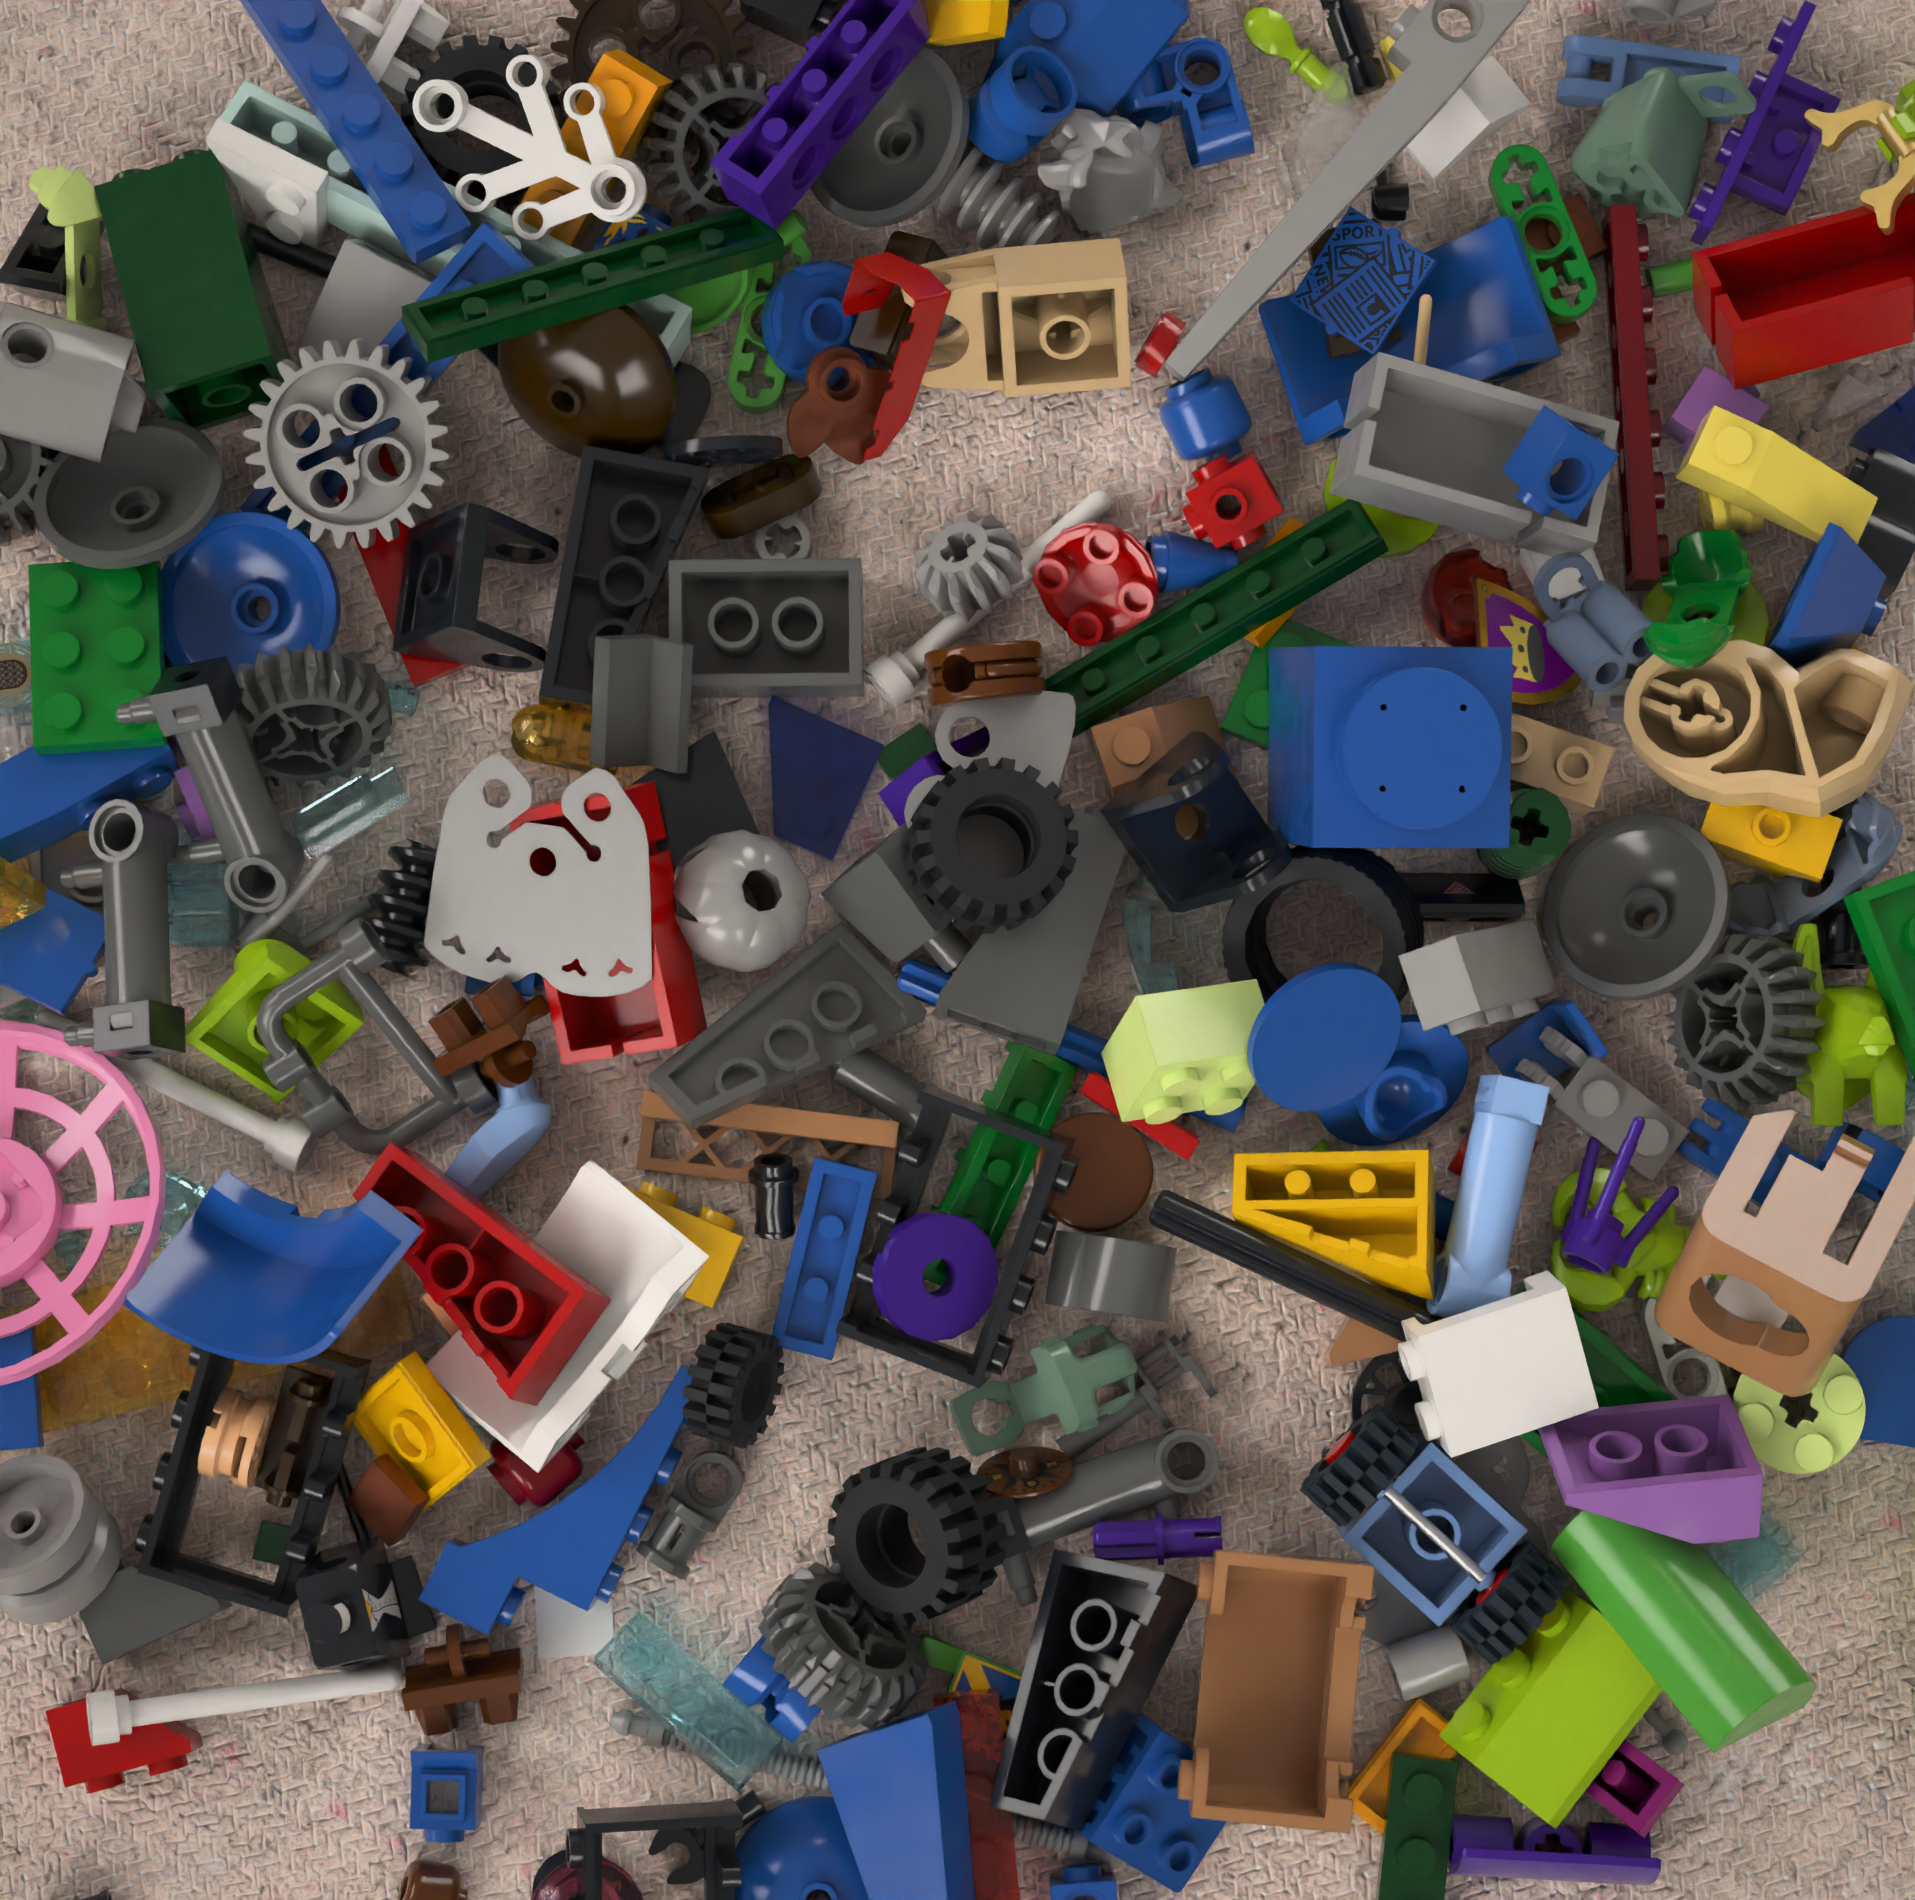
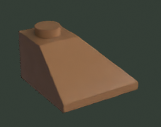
(1138, 740)

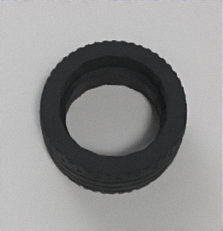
(1354, 869)

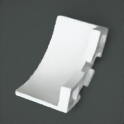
(625, 1254)

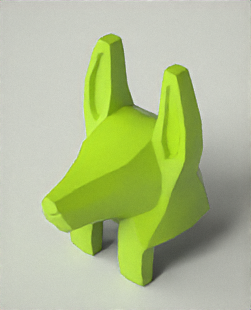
(1857, 1048)

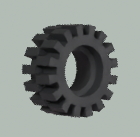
(733, 1385)

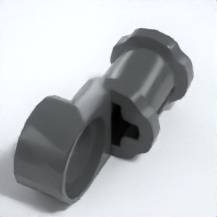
(693, 1510)

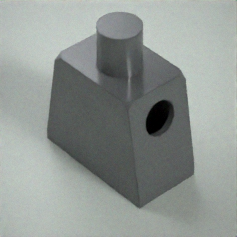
(884, 907)

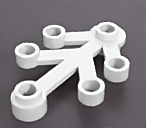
(542, 153)

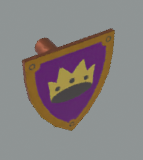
(1514, 622)

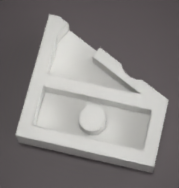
(277, 185)

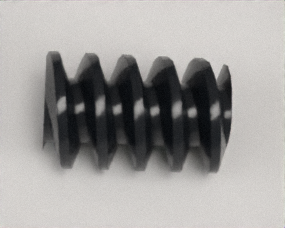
(405, 908)

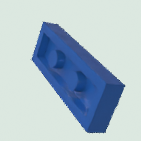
(824, 1256)

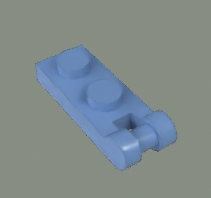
(1629, 64)

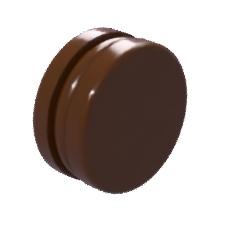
(984, 672)
(1111, 1173)

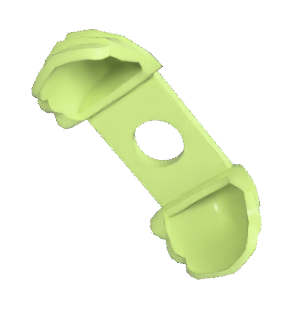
(75, 206)

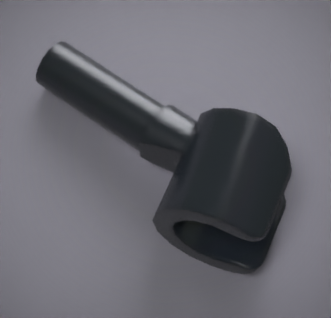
(1389, 200)

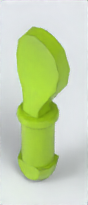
(1274, 37)

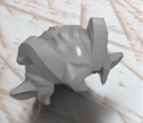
(1108, 171)

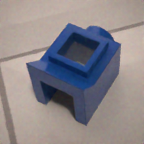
(446, 1792)

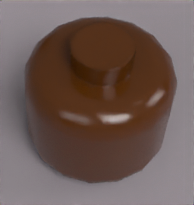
(431, 1881)

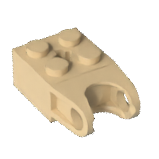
(1034, 319)

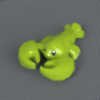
(1651, 1258)

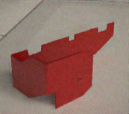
(931, 298)

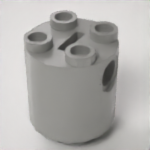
(65, 382)

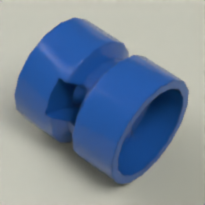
(1021, 103)
(758, 1684)

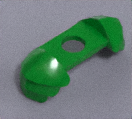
(1702, 576)

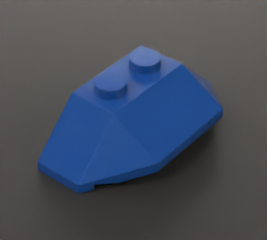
(1099, 40)

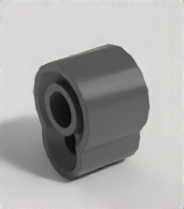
(1111, 1276)

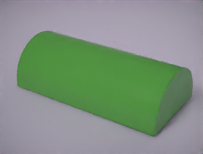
(1686, 1626)

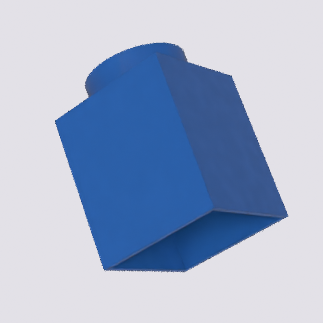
(1433, 748)

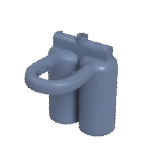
(1597, 629)

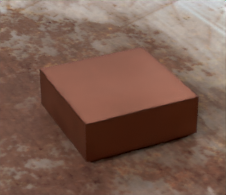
(387, 1500)

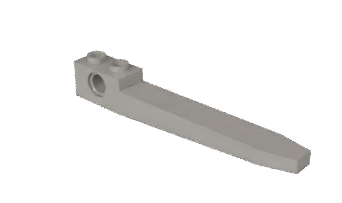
(1432, 73)

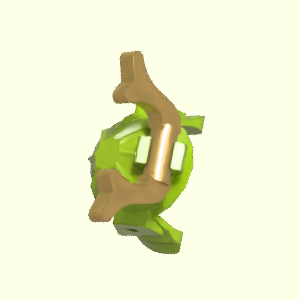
(1896, 144)

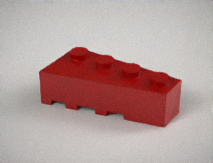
(493, 1280)

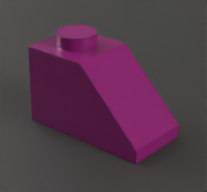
(1634, 1788)

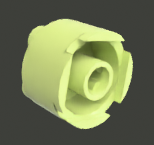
(1811, 1443)

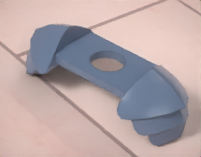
(1856, 859)

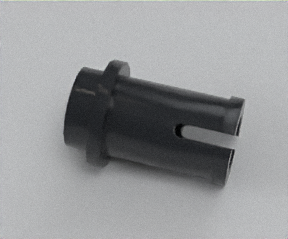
(774, 1195)

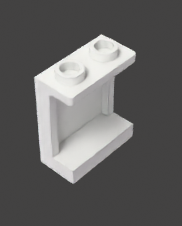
(1499, 1368)

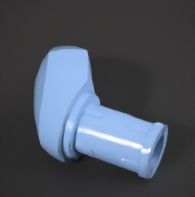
(502, 1139)

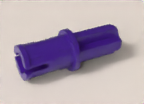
(1157, 1538)

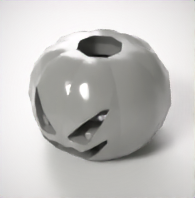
(713, 906)

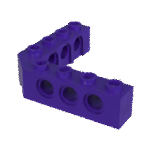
(820, 105)

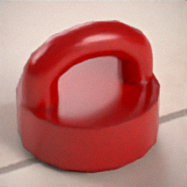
(1159, 343)

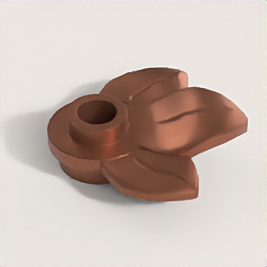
(838, 413)

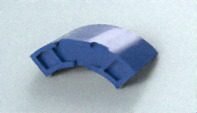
(1482, 327)
(264, 1280)

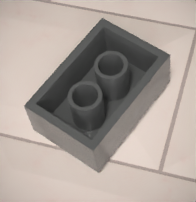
(770, 626)

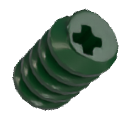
(1545, 826)

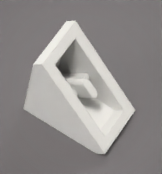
(1469, 118)

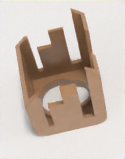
(1778, 1259)

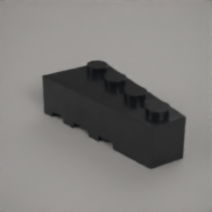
(616, 555)
(1084, 1682)

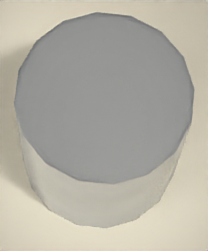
(1427, 1662)

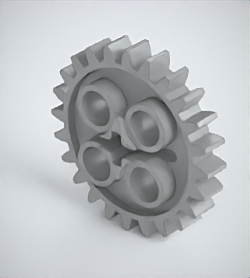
(326, 391)

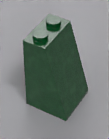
(193, 288)

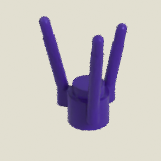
(1596, 1239)

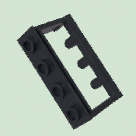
(1032, 1237)
(179, 1479)
(718, 1821)

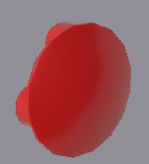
(1096, 582)

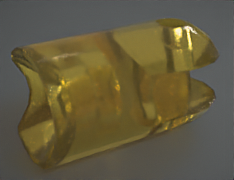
(554, 737)

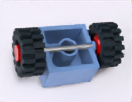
(1435, 1533)

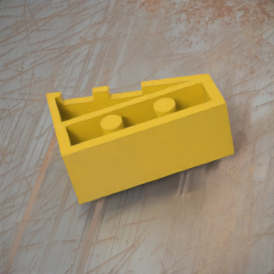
(1348, 1209)

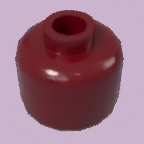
(525, 1483)

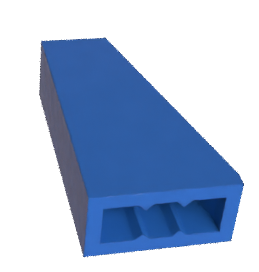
(906, 1805)

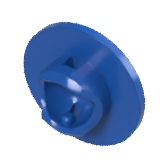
(1324, 1037)
(1409, 1093)

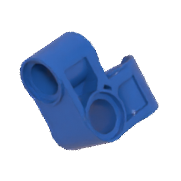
(1210, 115)

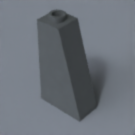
(1028, 977)

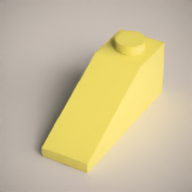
(1772, 478)

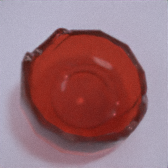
(1449, 597)

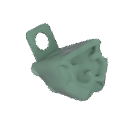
(1652, 140)

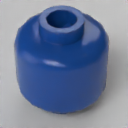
(1205, 416)

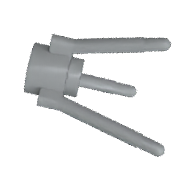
(284, 927)

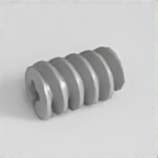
(995, 206)

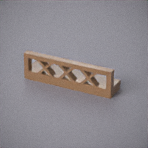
(773, 1121)

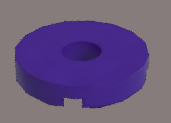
(968, 1284)

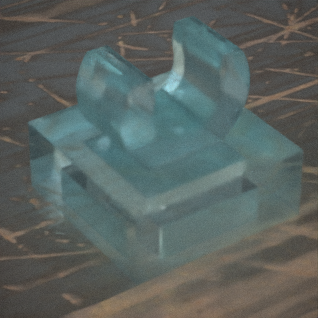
(181, 1202)

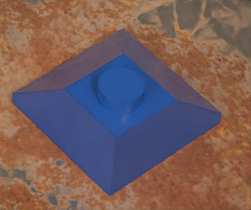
(1829, 600)

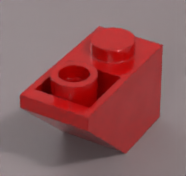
(102, 1766)

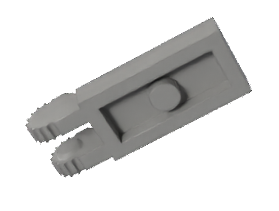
(1605, 1105)

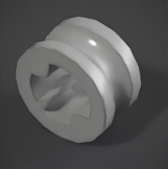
(787, 526)

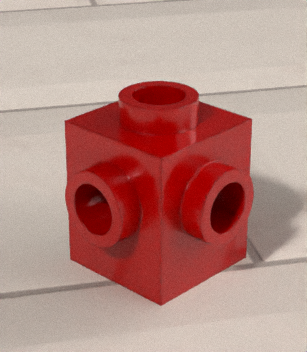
(1240, 478)

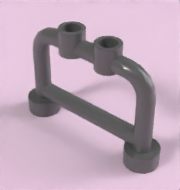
(327, 1107)

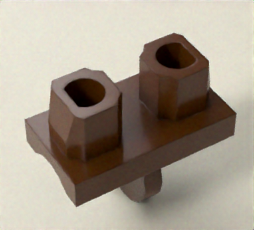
(495, 1040)
(460, 1674)

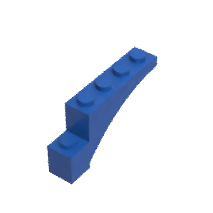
(570, 1544)

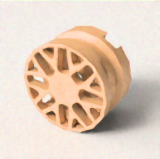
(236, 1437)

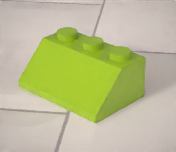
(1554, 1709)

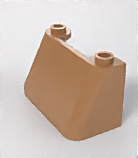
(1276, 1690)

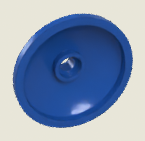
(223, 574)
(798, 1851)

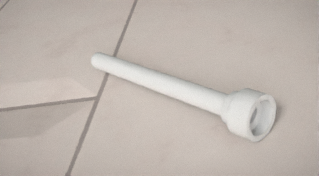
(898, 673)
(285, 1139)
(116, 1715)

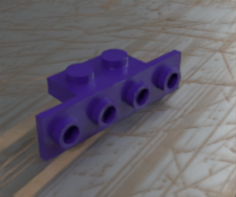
(1776, 142)

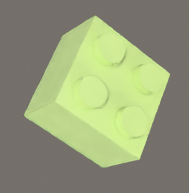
(1183, 1052)

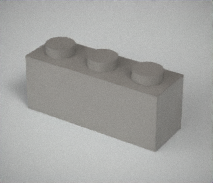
(1479, 977)

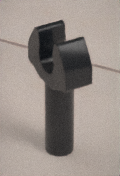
(692, 1838)

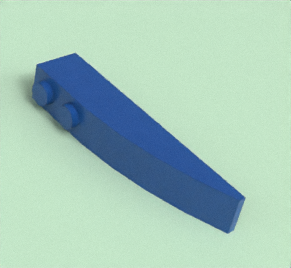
(59, 793)

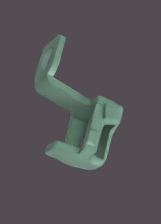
(1060, 1387)

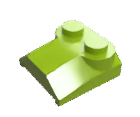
(228, 1021)

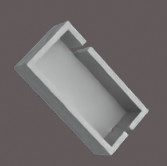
(1438, 452)

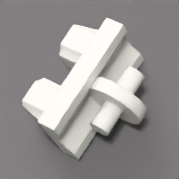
(407, 20)

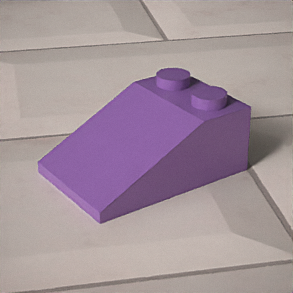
(1661, 1467)

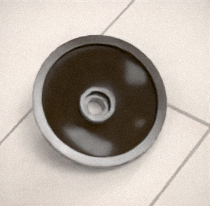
(610, 367)

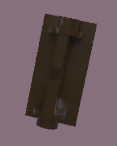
(292, 1435)

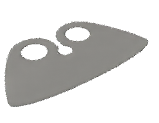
(1022, 728)

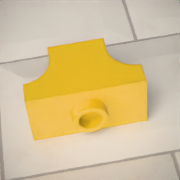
(1772, 839)

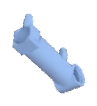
(1488, 1196)

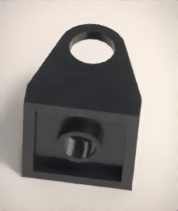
(444, 585)
(1228, 836)

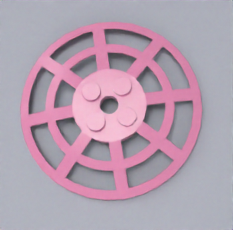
(34, 1202)

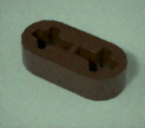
(761, 496)

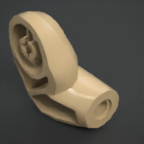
(1768, 731)

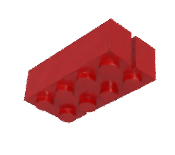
(1808, 294)
(665, 1006)

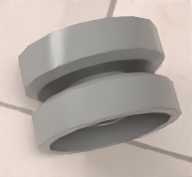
(53, 1540)

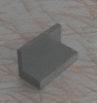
(641, 702)

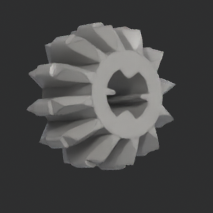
(969, 565)

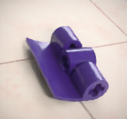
(1609, 1853)

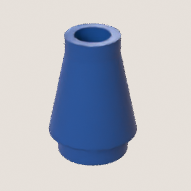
(1186, 561)

